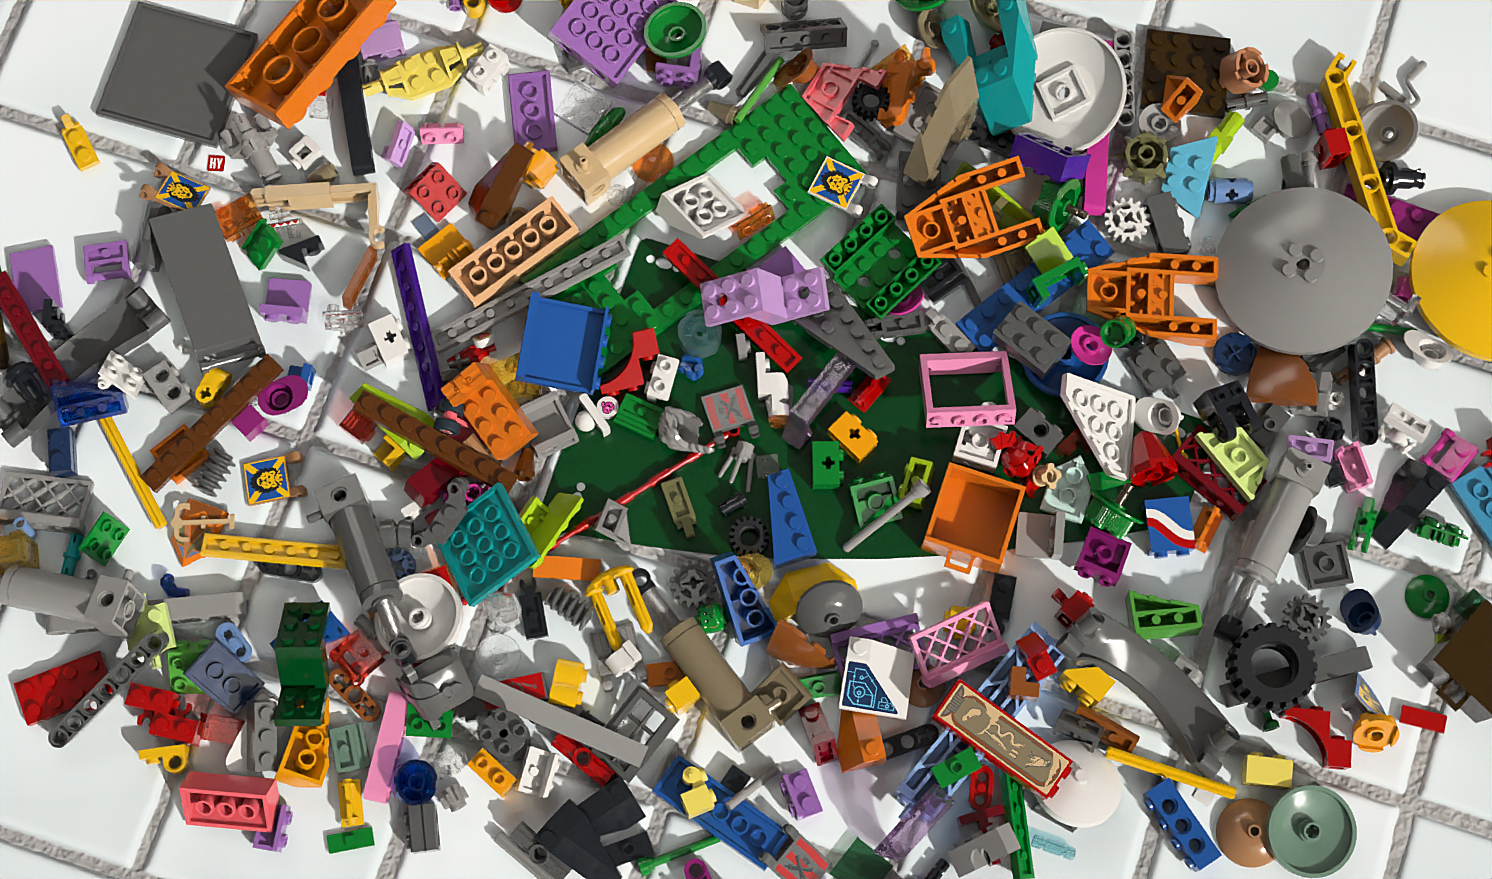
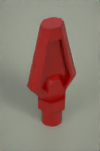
(474, 353)

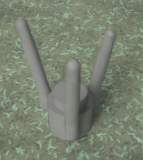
(741, 453)

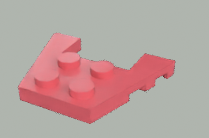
(832, 89)

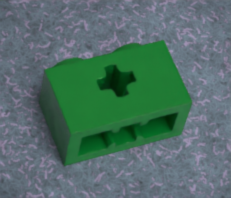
(822, 477)

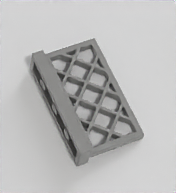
(45, 521)

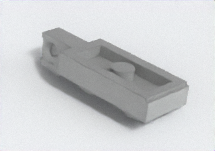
(947, 333)

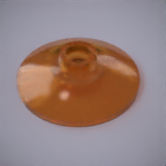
(652, 171)

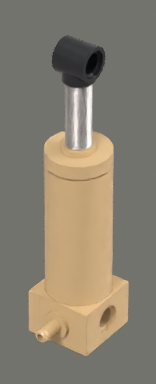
(593, 167)

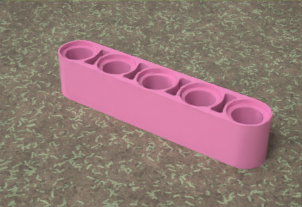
(387, 748)

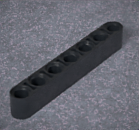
(356, 118)

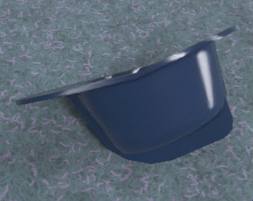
(1360, 612)

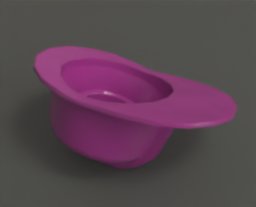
(283, 395)

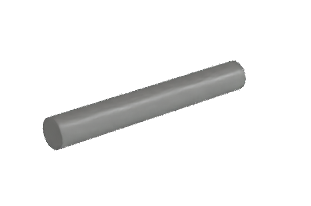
(753, 786)

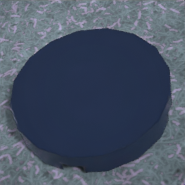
(1233, 354)

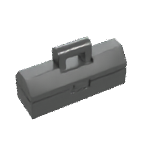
(147, 253)

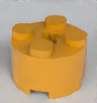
(541, 168)

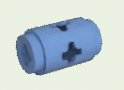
(1220, 187)

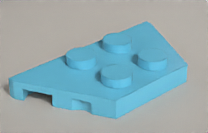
(1189, 173)

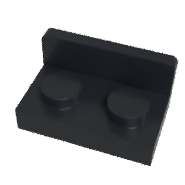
(54, 321)

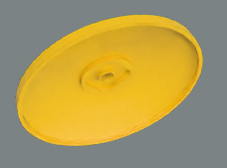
(1454, 277)

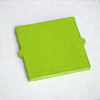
(1048, 251)

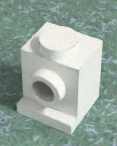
(305, 147)

